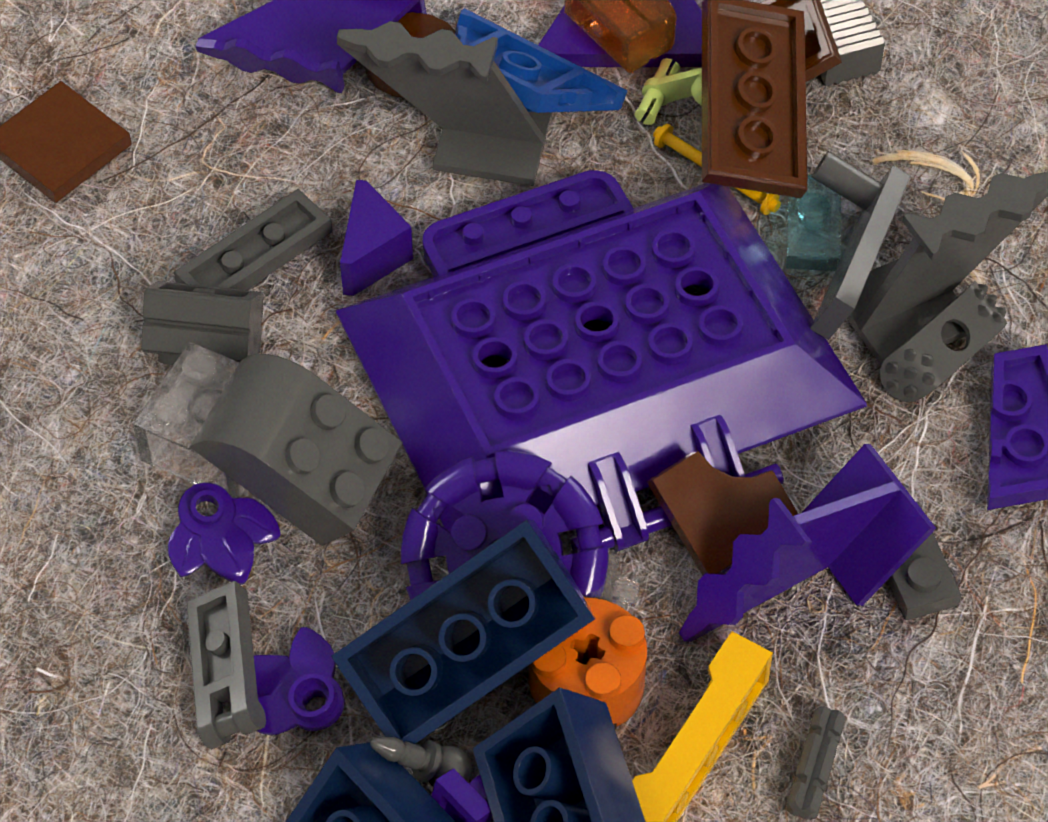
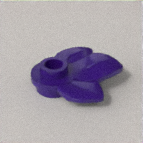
(219, 540)
(292, 681)

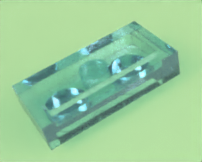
(814, 229)

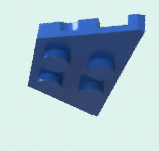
(539, 76)

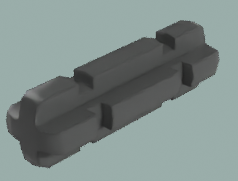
(815, 763)

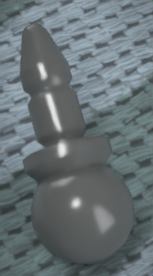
(426, 761)

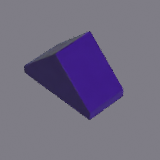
(374, 240)

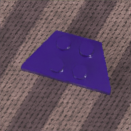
(575, 45)

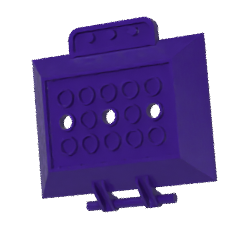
(609, 402)

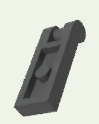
(223, 665)

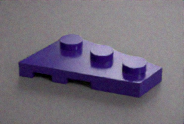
(1018, 428)

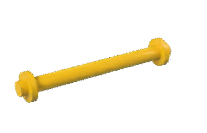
(665, 136)

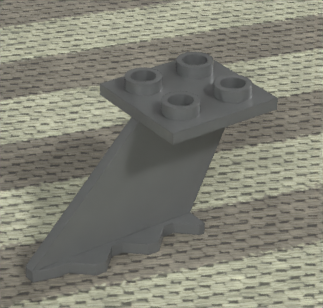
(463, 92)
(941, 255)

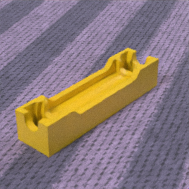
(737, 679)

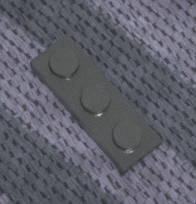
(259, 245)

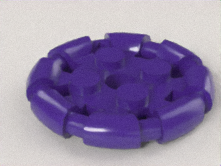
(491, 519)

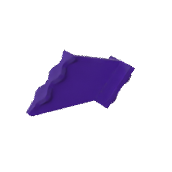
(301, 36)
(855, 526)

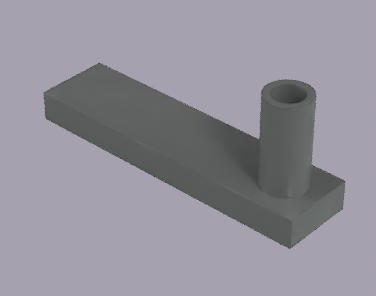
(879, 205)

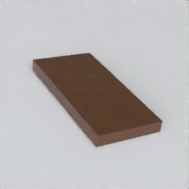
(754, 97)

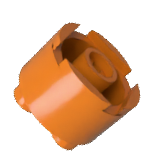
(598, 661)

